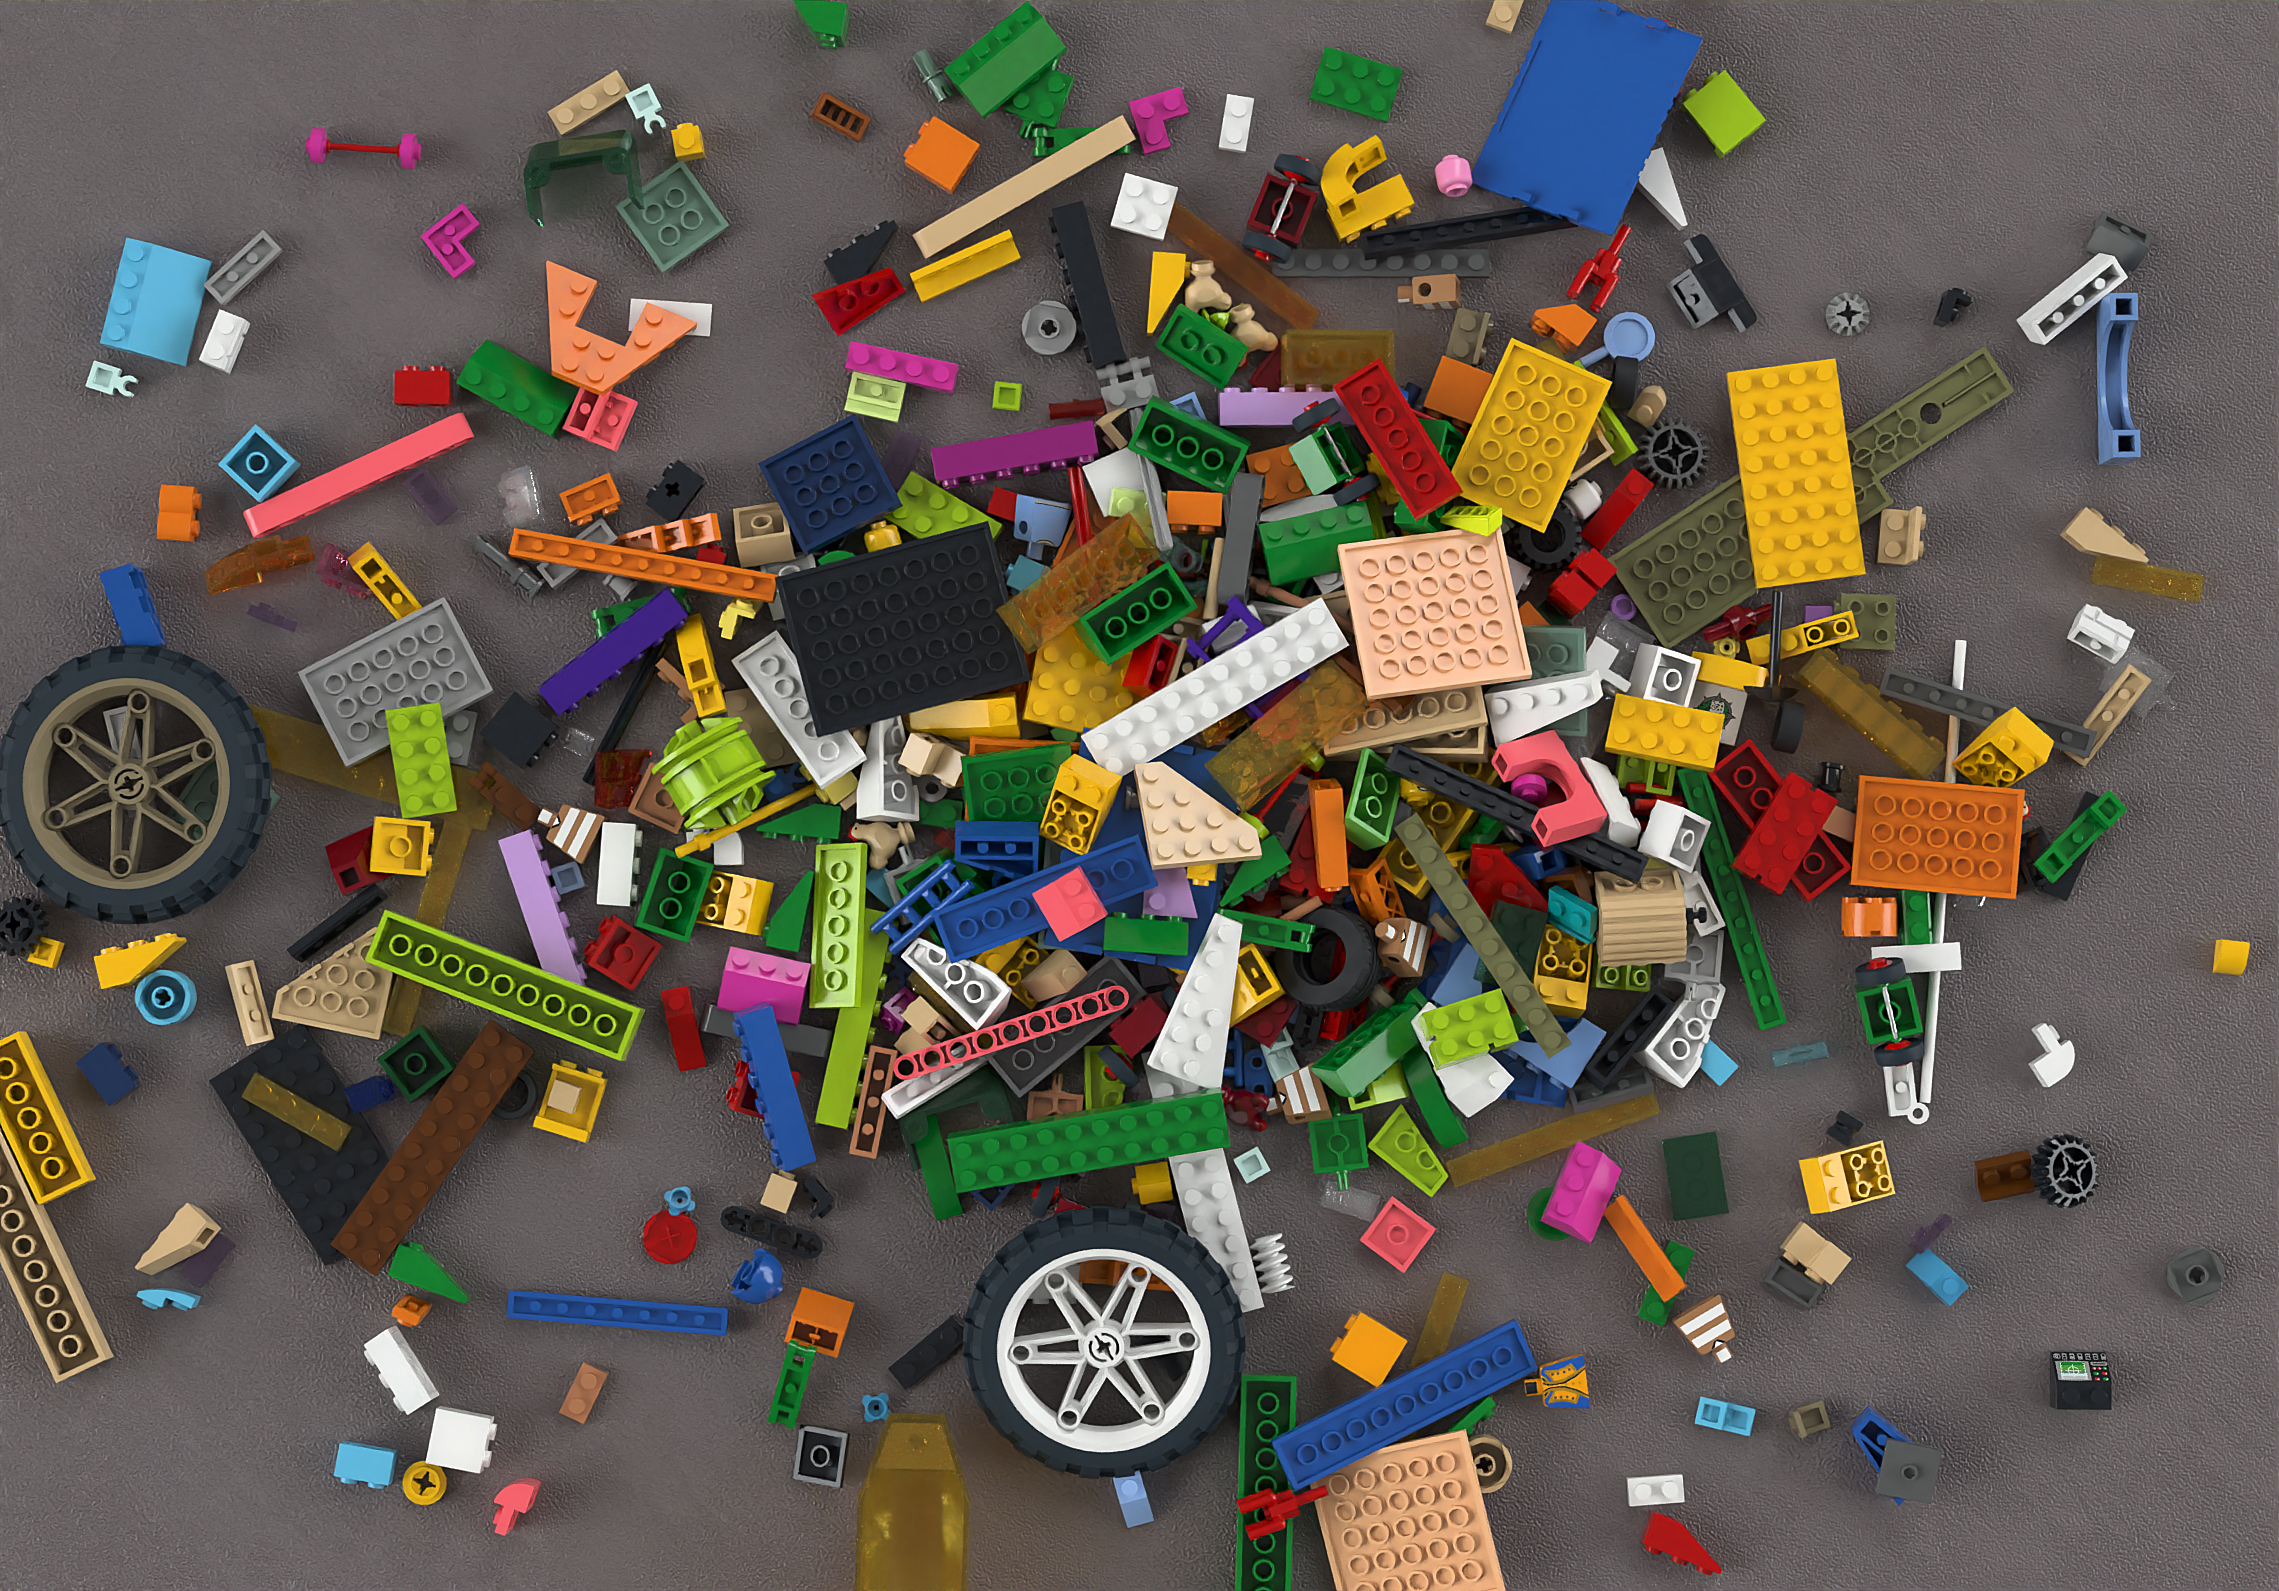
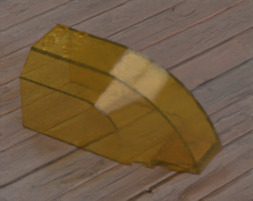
(914, 1510)

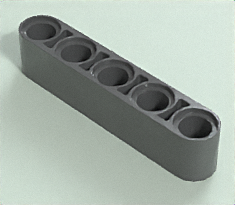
(1241, 537)
(795, 1038)

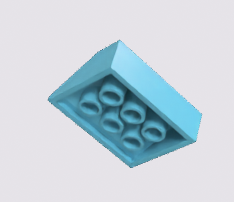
(155, 302)

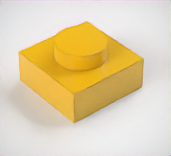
(47, 954)

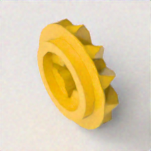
(413, 1488)

